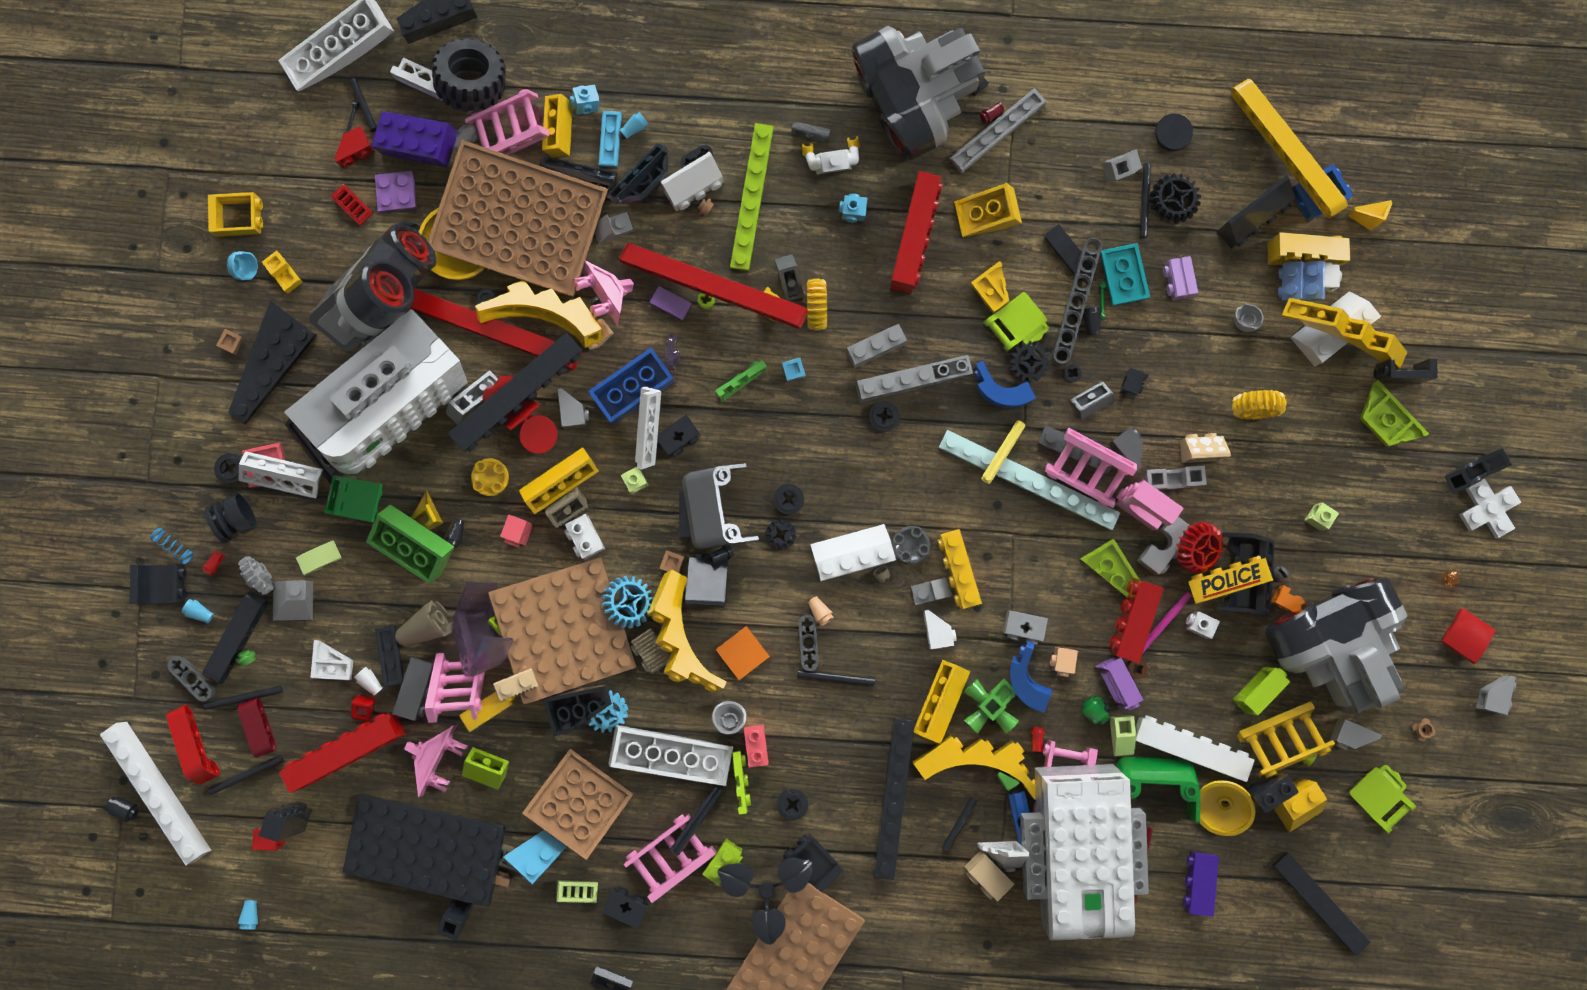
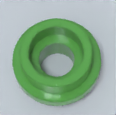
(246, 657)

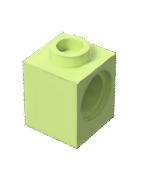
(634, 480)
(1321, 516)

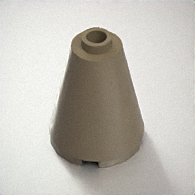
(425, 625)

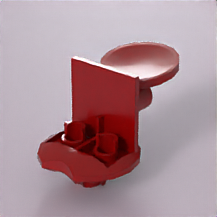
(536, 432)

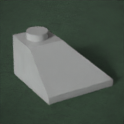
(293, 600)

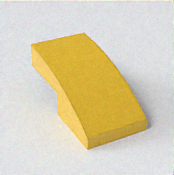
(282, 272)

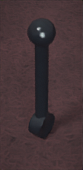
(355, 105)

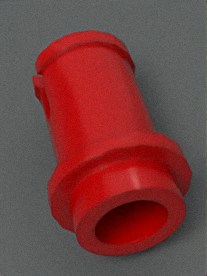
(213, 562)
(1037, 739)

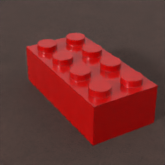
(1135, 620)

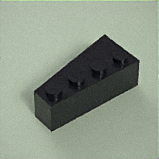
(434, 17)

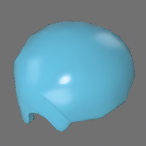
(242, 265)

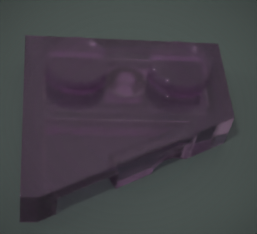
(672, 353)

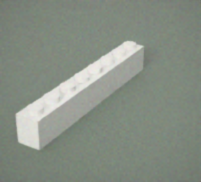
(155, 792)

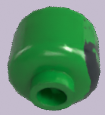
(1096, 710)

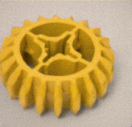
(817, 304)
(1259, 404)

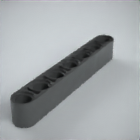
(1081, 294)

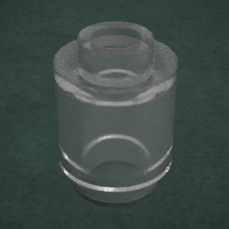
(465, 133)

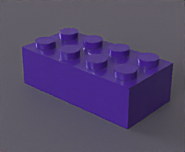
(414, 139)

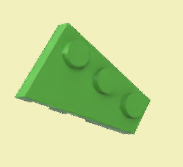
(740, 380)

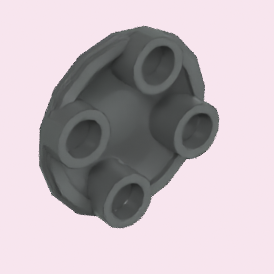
(911, 544)

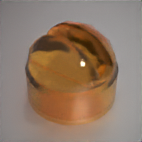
(1451, 577)

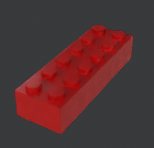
(917, 227)
(343, 752)

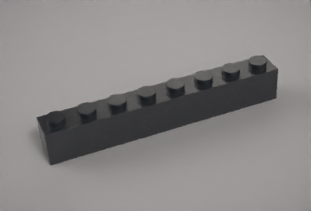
(515, 393)
(893, 798)

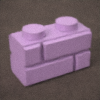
(1180, 278)

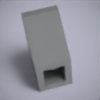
(1122, 165)
(1497, 695)

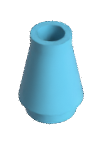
(634, 125)
(196, 611)
(248, 917)

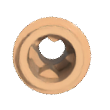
(820, 611)

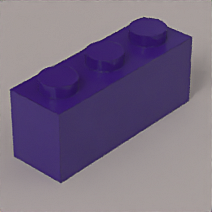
(1201, 883)

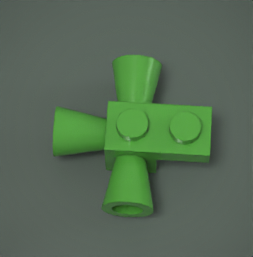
(991, 706)

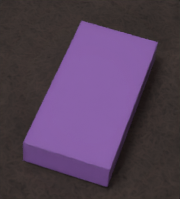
(670, 303)

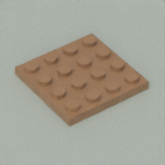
(577, 804)

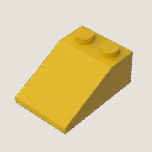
(988, 211)

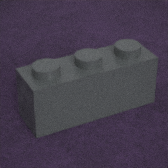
(414, 689)

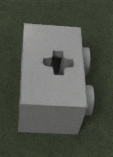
(1036, 625)

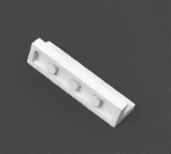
(413, 79)
(647, 427)
(279, 471)

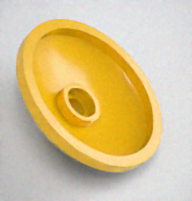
(1226, 818)

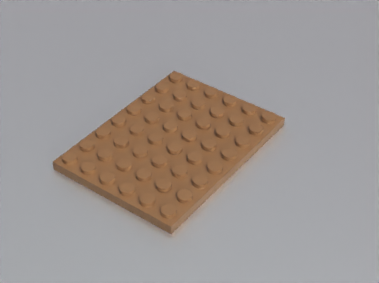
(517, 218)

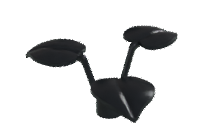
(769, 923)

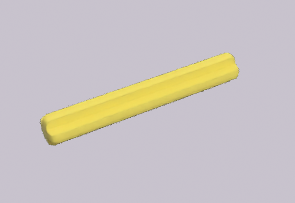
(1003, 452)

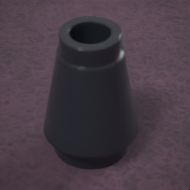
(1093, 320)
(455, 533)

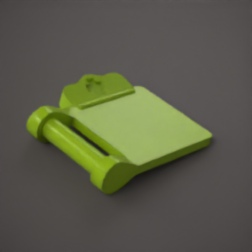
(1021, 319)
(1381, 792)

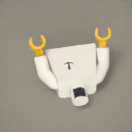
(834, 160)

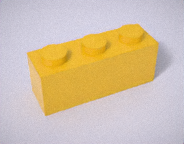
(558, 122)

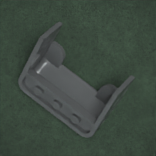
(706, 510)

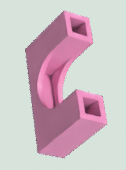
(1148, 505)

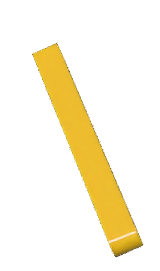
(1289, 148)

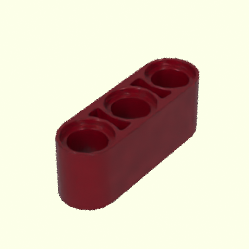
(257, 727)

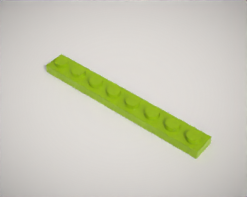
(751, 197)

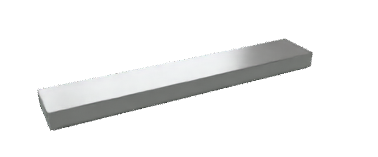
(997, 130)

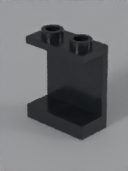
(157, 584)

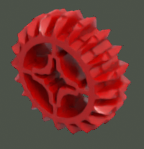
(1199, 547)

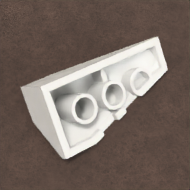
(1005, 854)

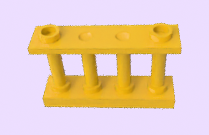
(1285, 720)

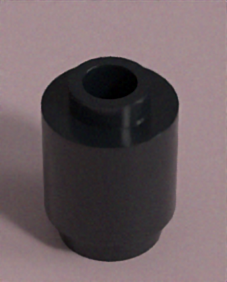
(121, 809)

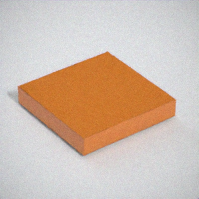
(742, 653)

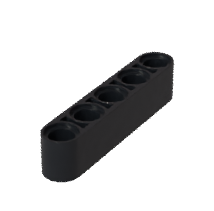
(235, 637)

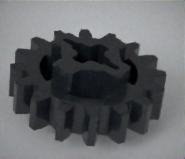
(1029, 369)

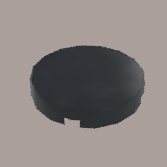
(1174, 132)

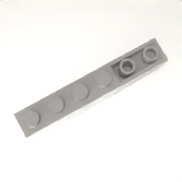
(912, 378)

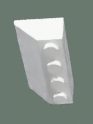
(1320, 345)
(853, 552)

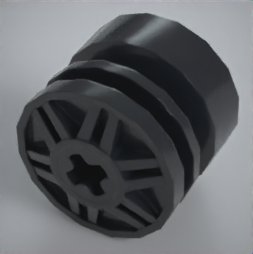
(230, 518)

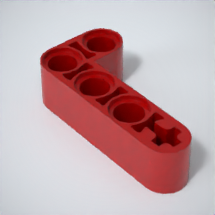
(189, 746)

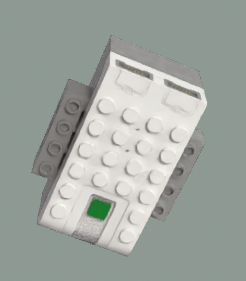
(379, 395)
(1084, 852)

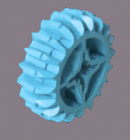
(625, 595)

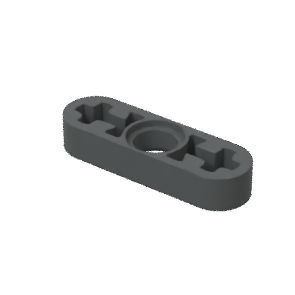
(814, 637)
(196, 692)

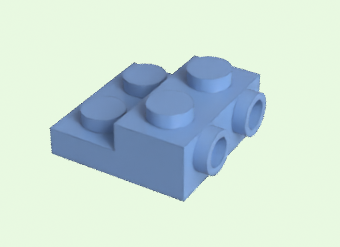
(1302, 281)

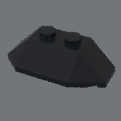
(642, 178)

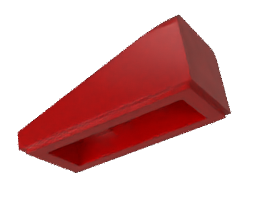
(343, 195)

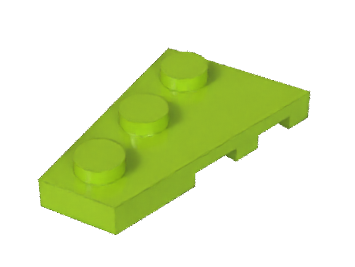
(1111, 565)
(742, 781)

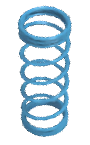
(183, 556)

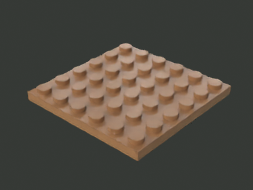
(562, 629)

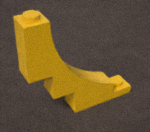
(1356, 332)

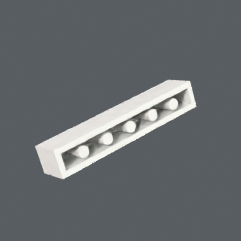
(1193, 749)

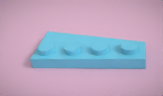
(535, 856)

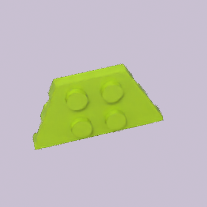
(1388, 417)

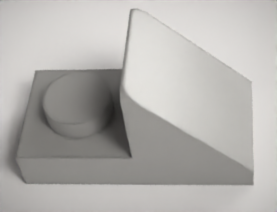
(613, 227)
(931, 591)

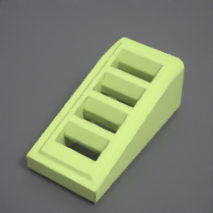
(559, 891)

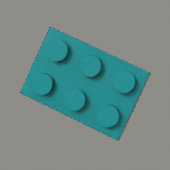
(1124, 274)

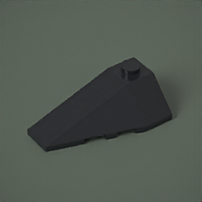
(575, 707)

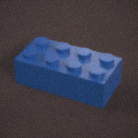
(621, 391)

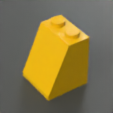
(1303, 805)

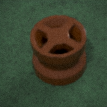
(1133, 668)

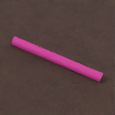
(1167, 619)

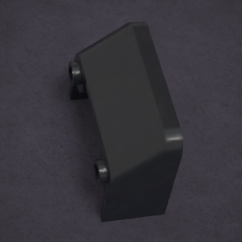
(1258, 598)

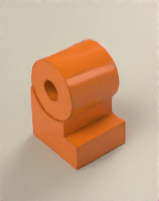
(1286, 601)

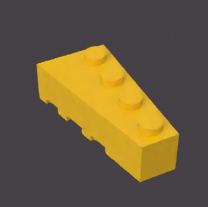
(1308, 248)

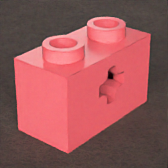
(516, 531)
(756, 745)

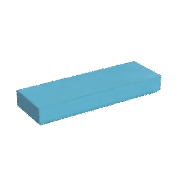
(610, 139)

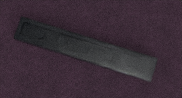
(1321, 903)

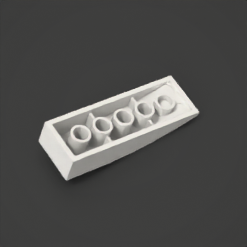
(336, 44)
(670, 755)

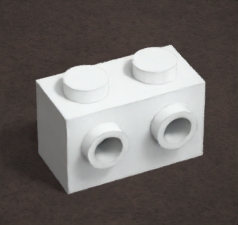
(584, 537)

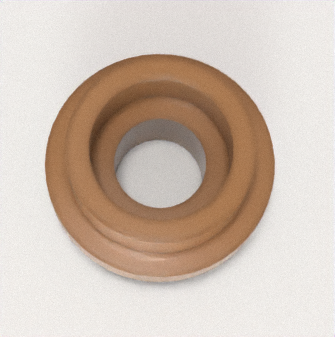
(705, 206)

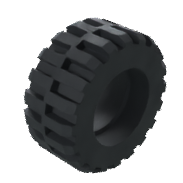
(474, 56)

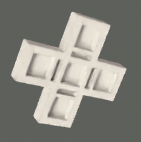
(1490, 508)

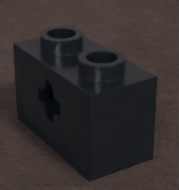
(682, 426)
(615, 908)

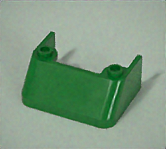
(1163, 771)

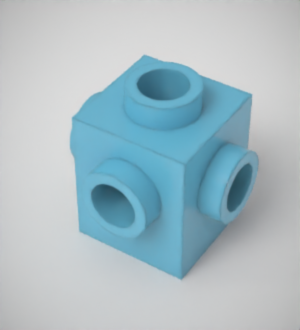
(585, 99)
(853, 208)

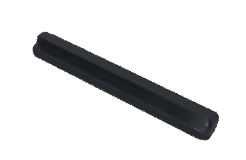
(696, 821)

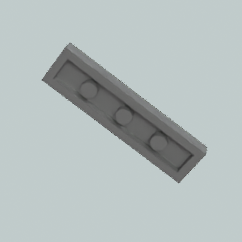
(1055, 441)

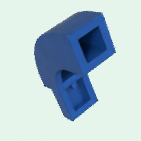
(999, 395)
(1025, 688)

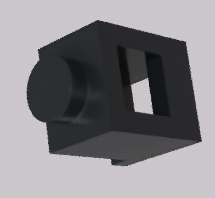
(1133, 383)

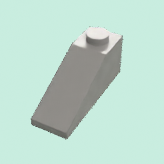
(470, 398)

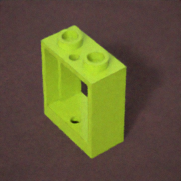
(1261, 690)

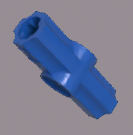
(1018, 805)

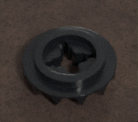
(891, 411)
(221, 466)
(788, 489)
(789, 537)
(802, 804)

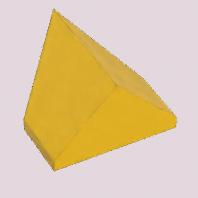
(1371, 215)
(426, 513)

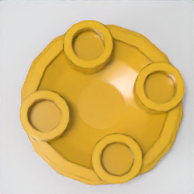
(489, 477)

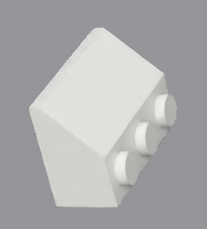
(692, 182)

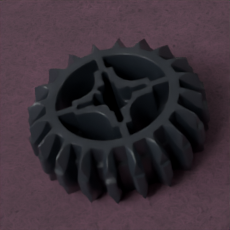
(1171, 184)

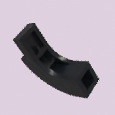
(1477, 469)
(455, 919)

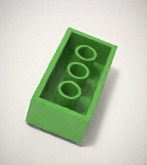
(409, 544)

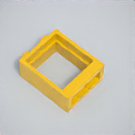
(215, 214)

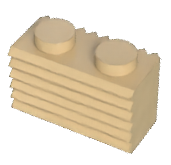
(515, 685)

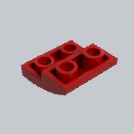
(1468, 636)

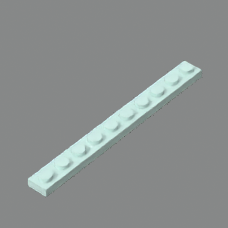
(1031, 481)

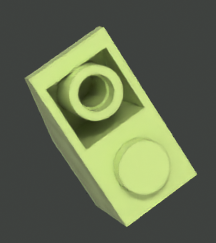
(1123, 734)

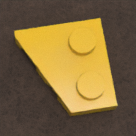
(992, 288)

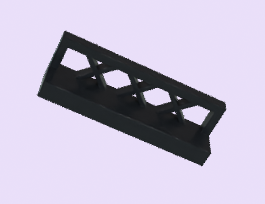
(581, 172)

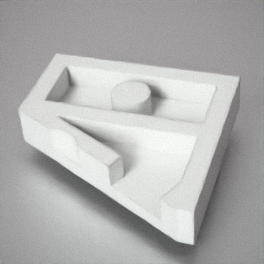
(329, 663)

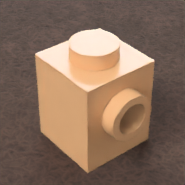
(1064, 661)

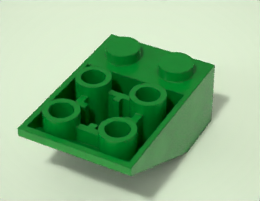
(353, 499)

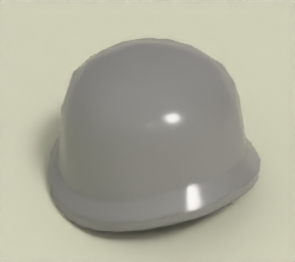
(729, 717)

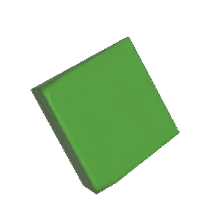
(1007, 782)

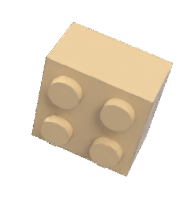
(986, 873)

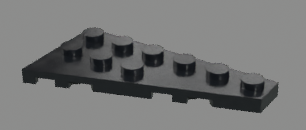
(274, 352)

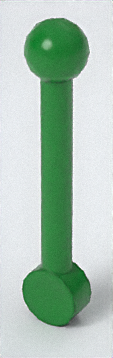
(1102, 285)

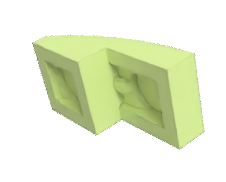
(318, 557)

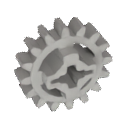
(256, 575)

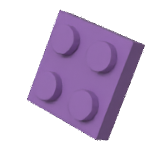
(395, 192)

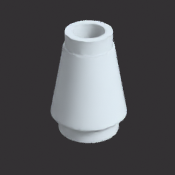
(368, 681)

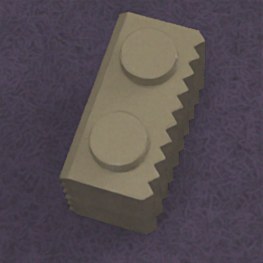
(566, 507)
(651, 653)

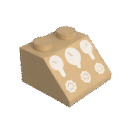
(1203, 449)

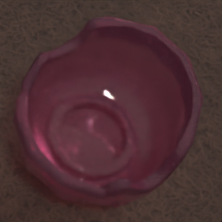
(522, 117)

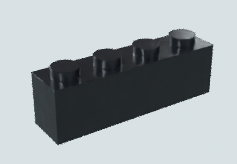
(285, 821)

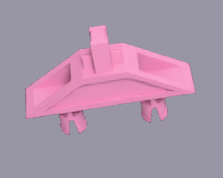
(607, 289)
(428, 756)

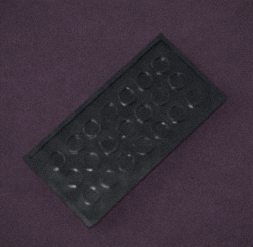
(424, 849)

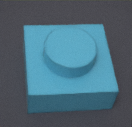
(793, 369)

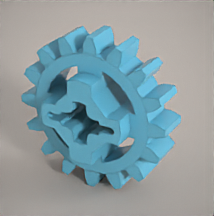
(611, 715)

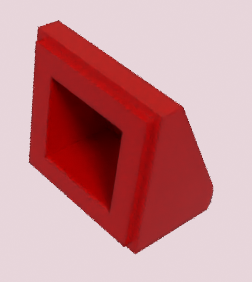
(362, 707)

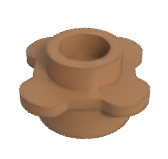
(1429, 729)

